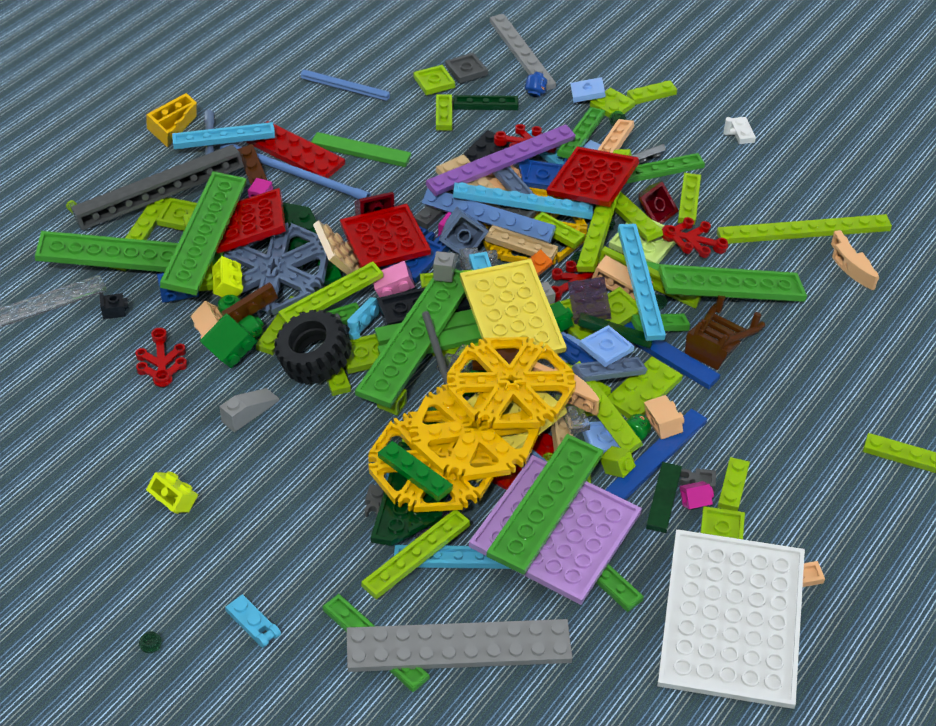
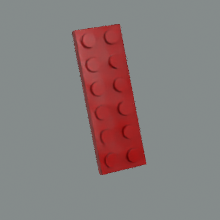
(300, 152)

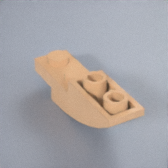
(853, 263)
(583, 396)

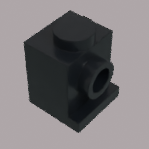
(113, 305)

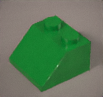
(228, 340)

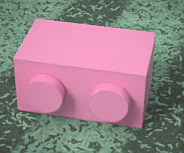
(394, 280)

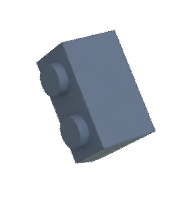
(462, 231)

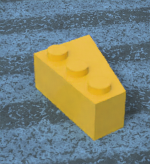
(172, 118)

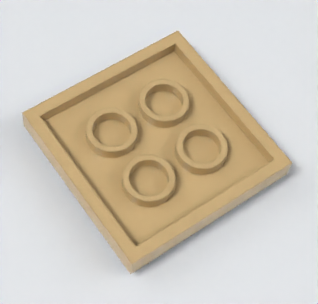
(336, 249)

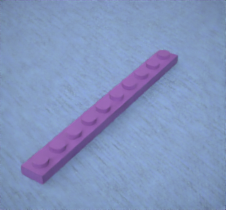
(500, 159)

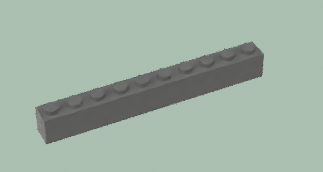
(156, 187)

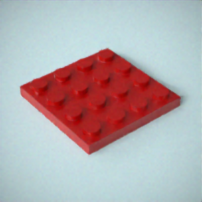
(593, 176)
(254, 220)
(385, 236)

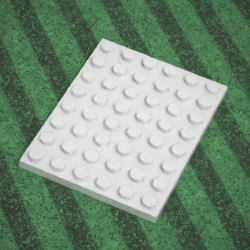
(733, 619)

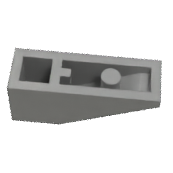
(245, 407)

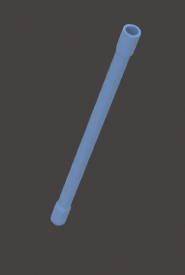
(354, 192)

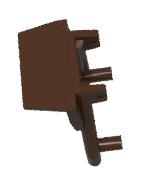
(711, 350)

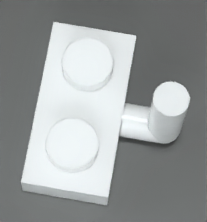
(740, 128)

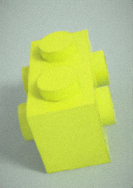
(227, 277)
(172, 492)

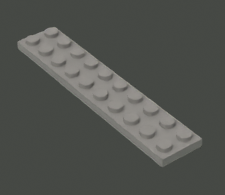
(458, 645)

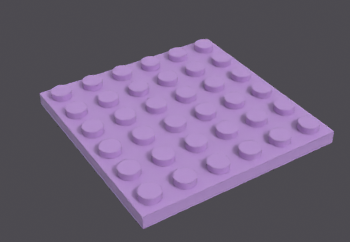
(580, 542)

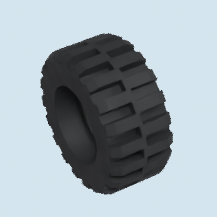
(321, 362)

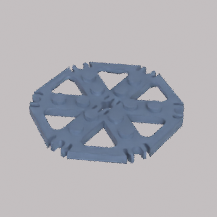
(286, 265)

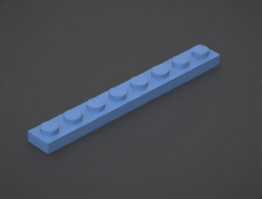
(492, 216)

